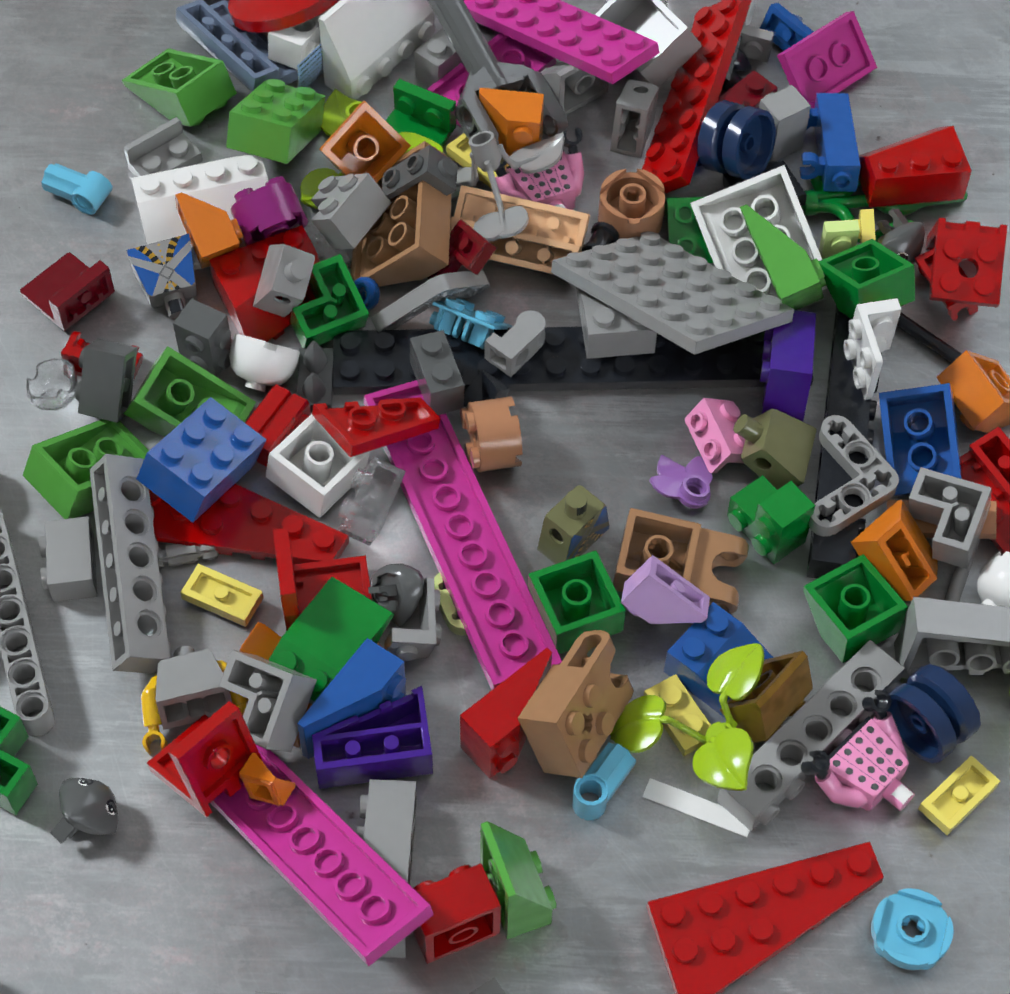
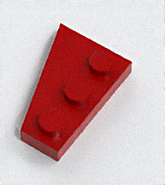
(372, 427)

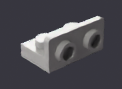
(161, 150)

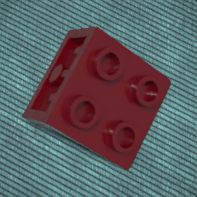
(69, 290)

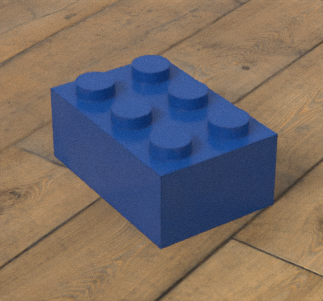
(201, 459)

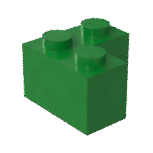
(336, 305)
(771, 517)
(16, 776)

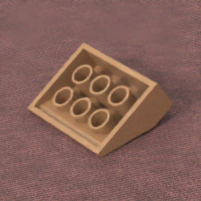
(408, 238)

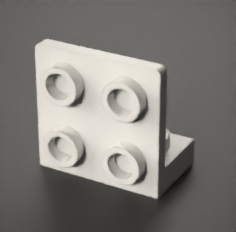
(869, 335)

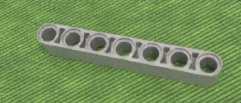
(21, 633)

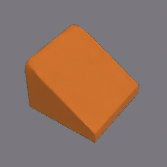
(261, 641)

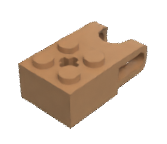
(683, 548)
(576, 707)

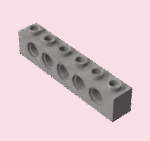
(129, 566)
(867, 667)

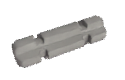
(182, 554)

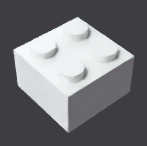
(313, 467)

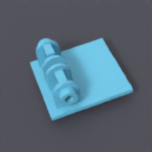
(478, 325)

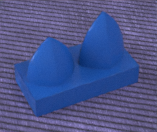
(786, 26)

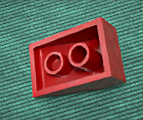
(491, 725)

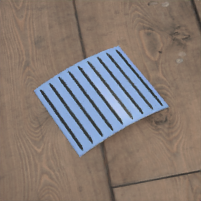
(310, 67)

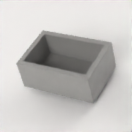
(657, 23)

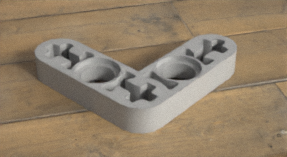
(447, 285)
(862, 477)

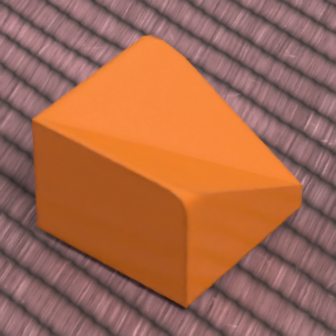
(262, 784)

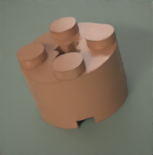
(632, 202)
(492, 434)

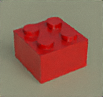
(463, 912)

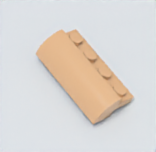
(548, 235)

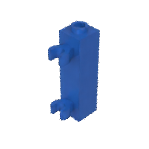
(836, 144)

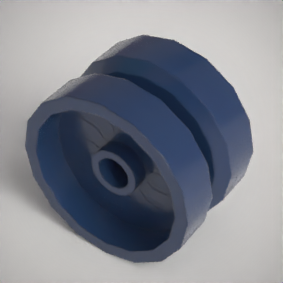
(736, 140)
(933, 713)

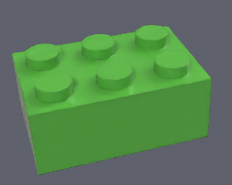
(275, 121)

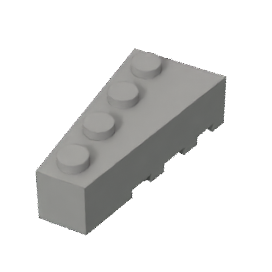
(954, 636)
(391, 829)

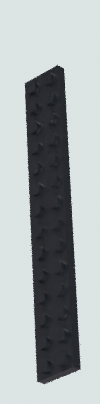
(377, 361)

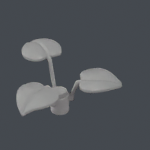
(487, 156)

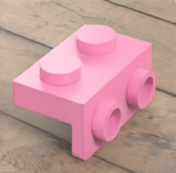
(713, 433)

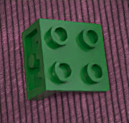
(422, 112)
(684, 228)

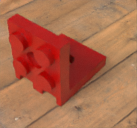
(972, 243)
(303, 581)
(206, 758)

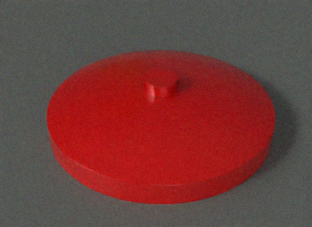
(275, 14)

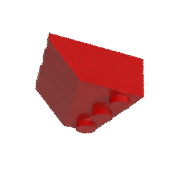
(916, 170)
(238, 277)

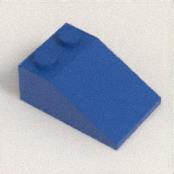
(920, 433)
(699, 648)
(358, 689)

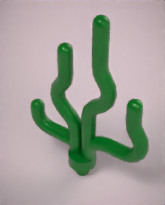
(840, 202)

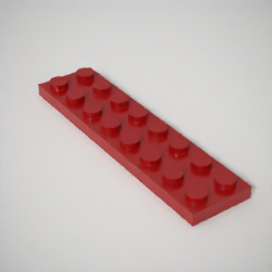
(694, 92)

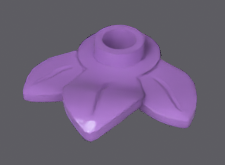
(683, 483)

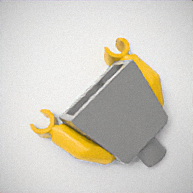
(184, 692)

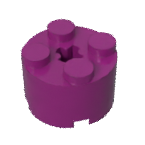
(267, 210)

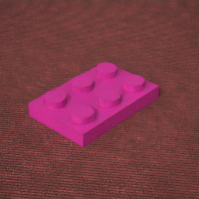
(828, 58)

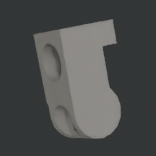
(517, 344)

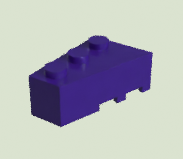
(788, 365)
(376, 746)

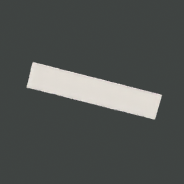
(693, 806)

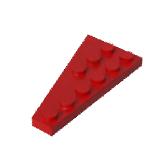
(245, 525)
(743, 922)

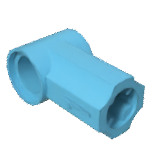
(83, 190)
(603, 780)

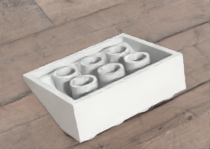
(369, 39)
(210, 182)
(728, 236)

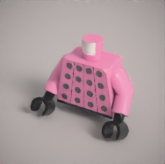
(553, 186)
(866, 762)

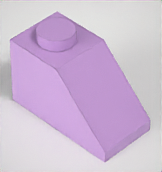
(663, 595)

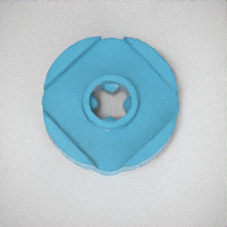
(894, 944)

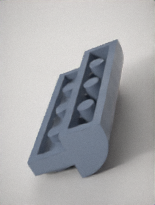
(241, 51)

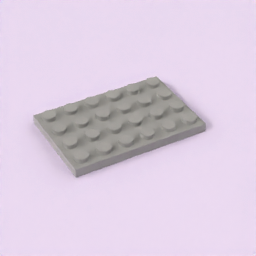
(672, 292)

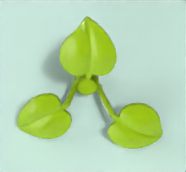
(336, 111)
(726, 749)

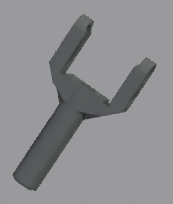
(489, 73)

